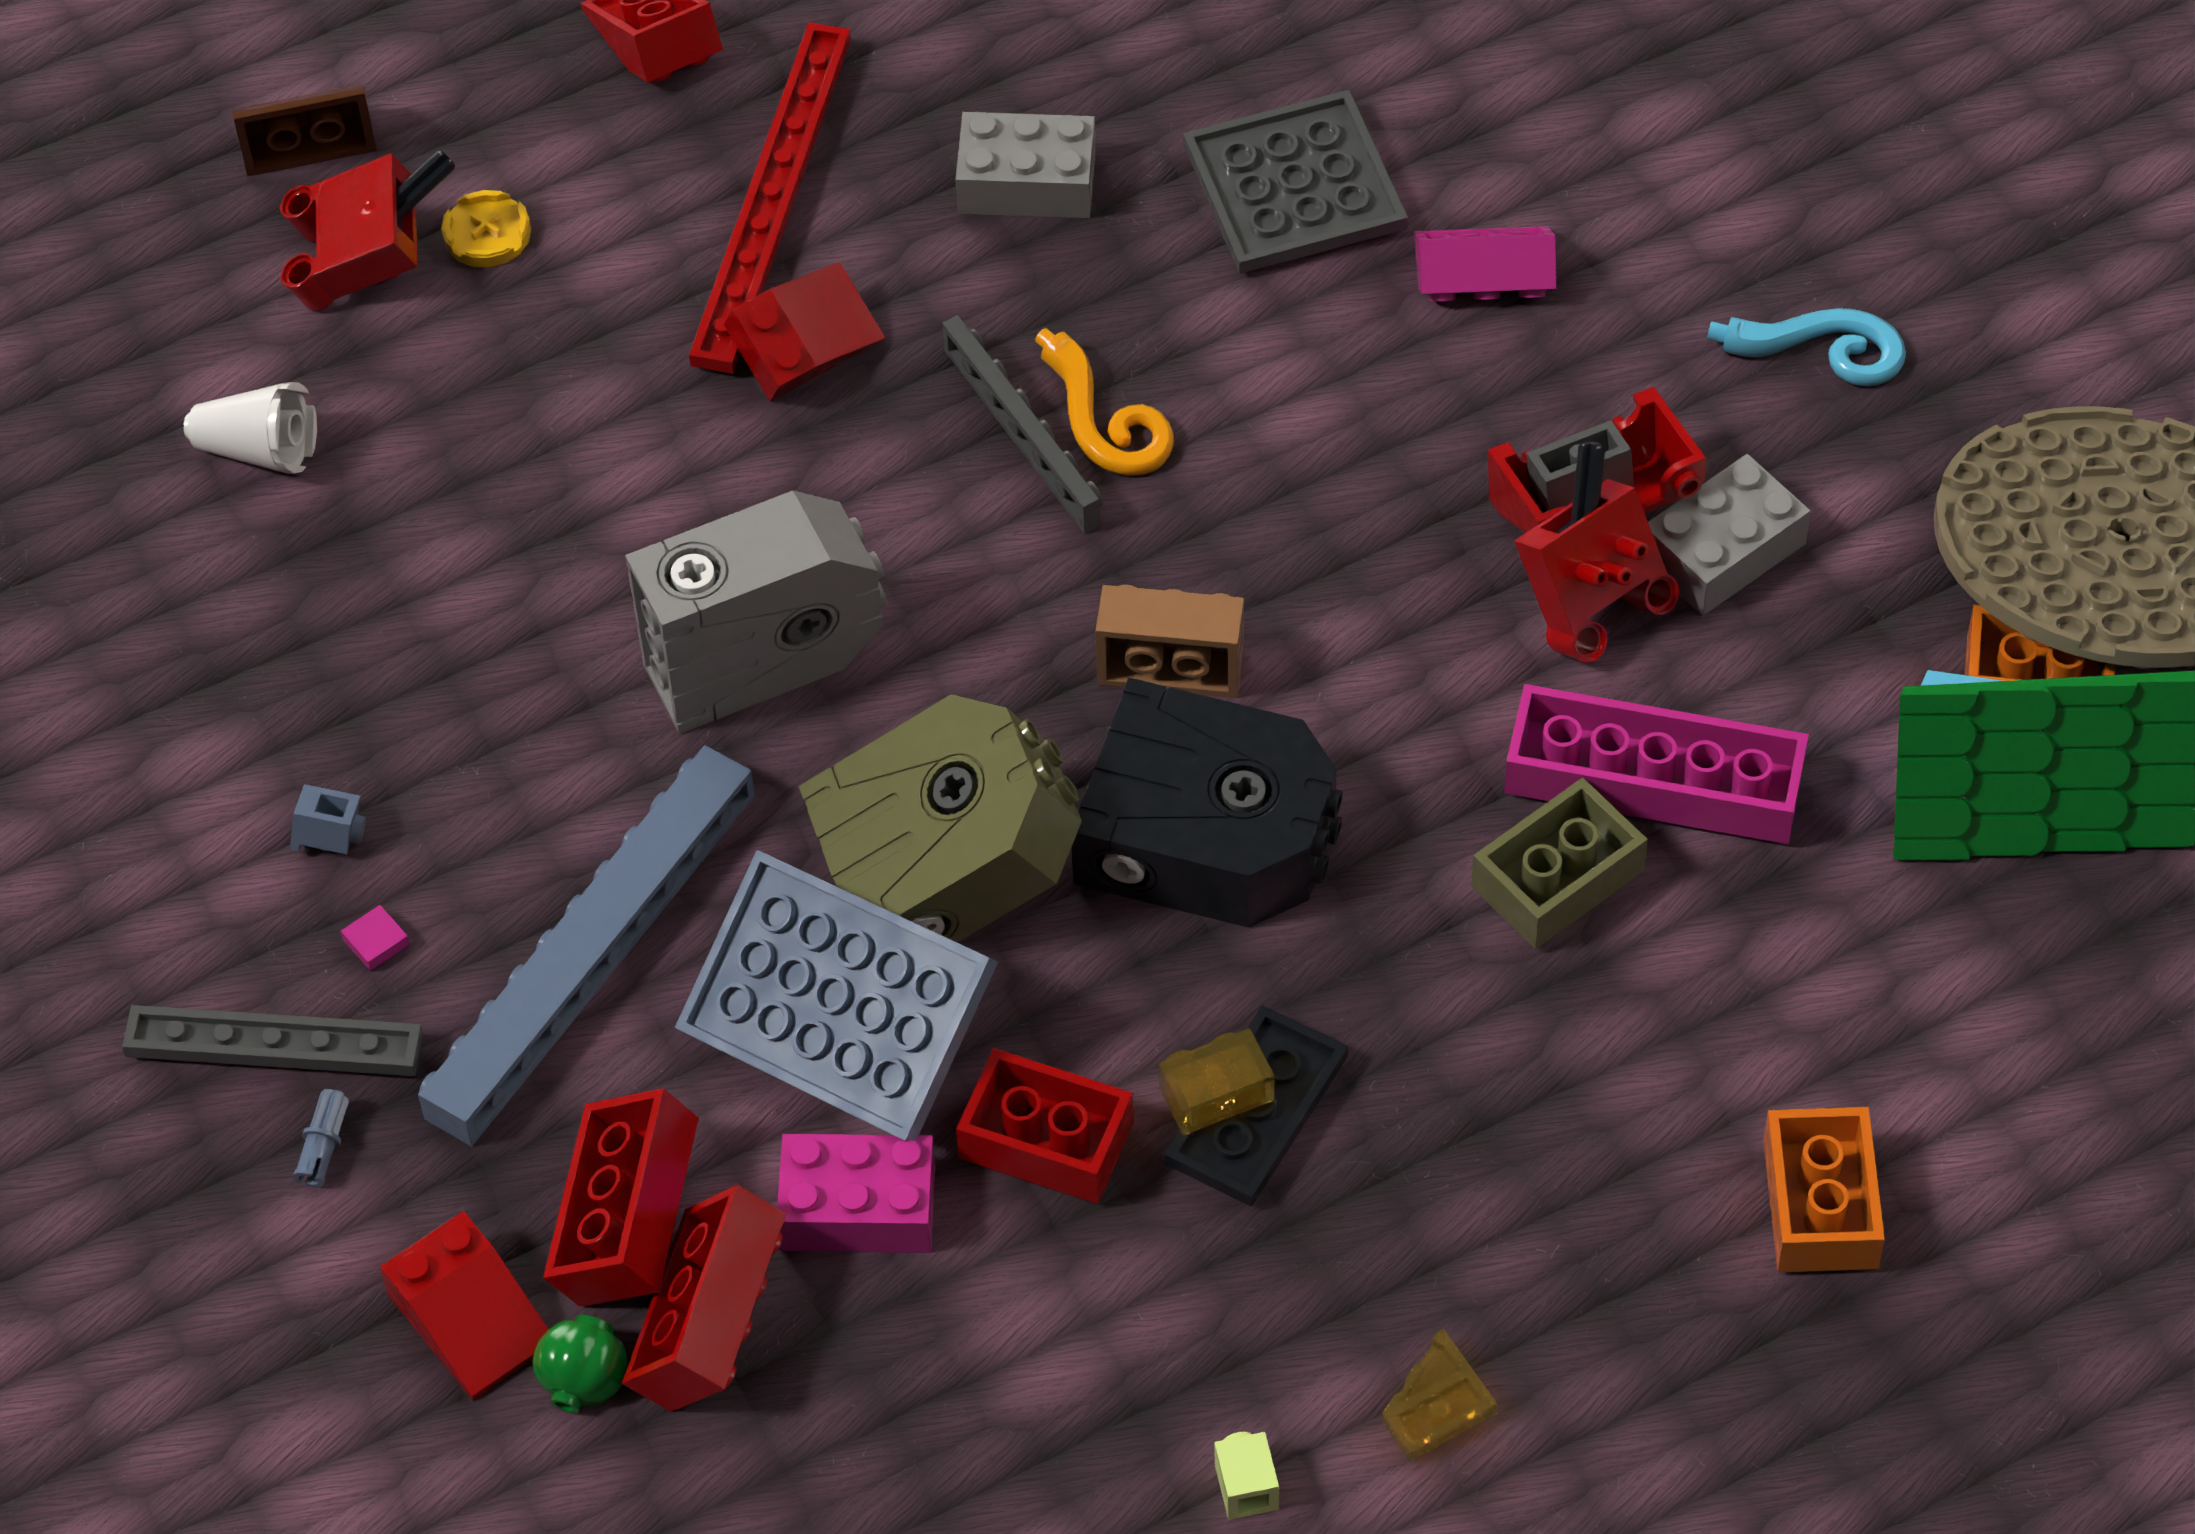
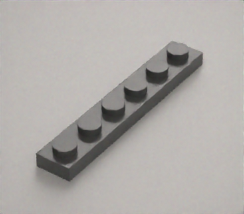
(1015, 415)
(273, 1040)

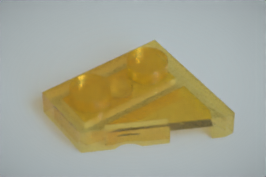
(1437, 1400)

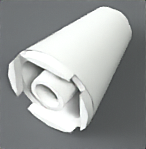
(257, 427)

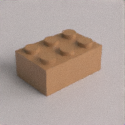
(1170, 639)

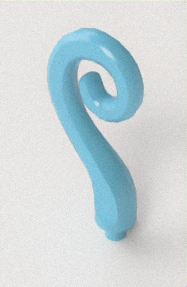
(1765, 339)

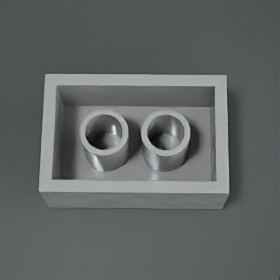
(1026, 165)
(1729, 533)

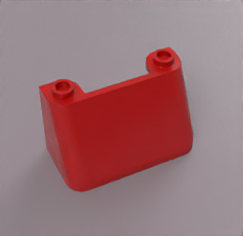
(1664, 464)

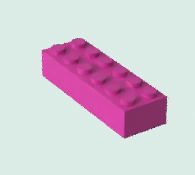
(1658, 762)

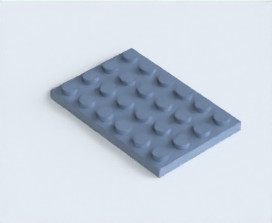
(836, 996)

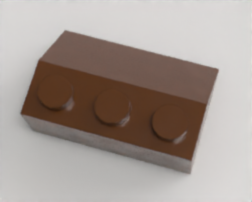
(304, 130)

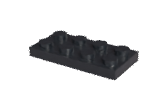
(1247, 1148)

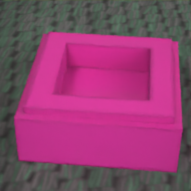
(375, 937)

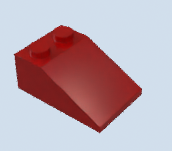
(656, 34)
(802, 329)
(465, 1305)

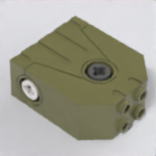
(947, 816)

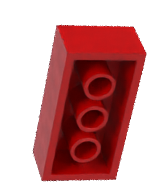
(621, 1198)
(705, 1299)

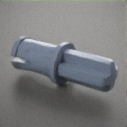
(321, 1138)

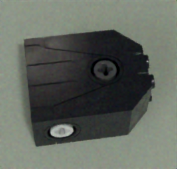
(1207, 807)

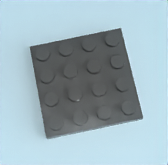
(1294, 181)

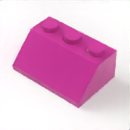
(1485, 262)

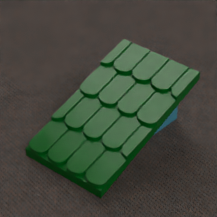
(2044, 765)

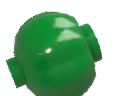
(580, 1363)

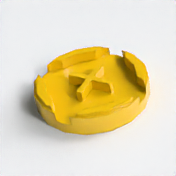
(486, 229)

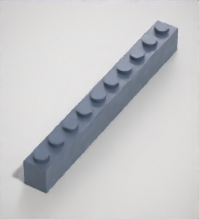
(585, 945)

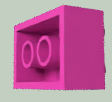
(856, 1193)

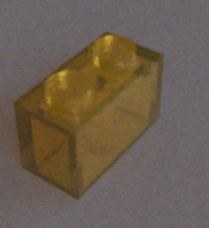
(1216, 1081)

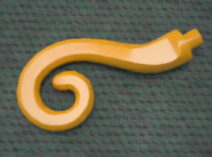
(1073, 366)

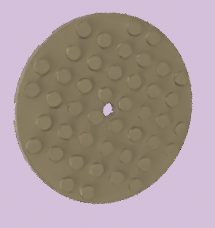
(2034, 541)

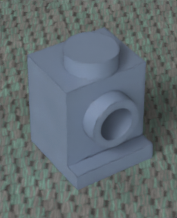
(326, 820)

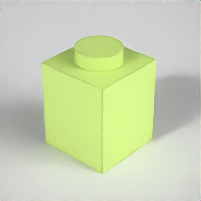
(1246, 1475)

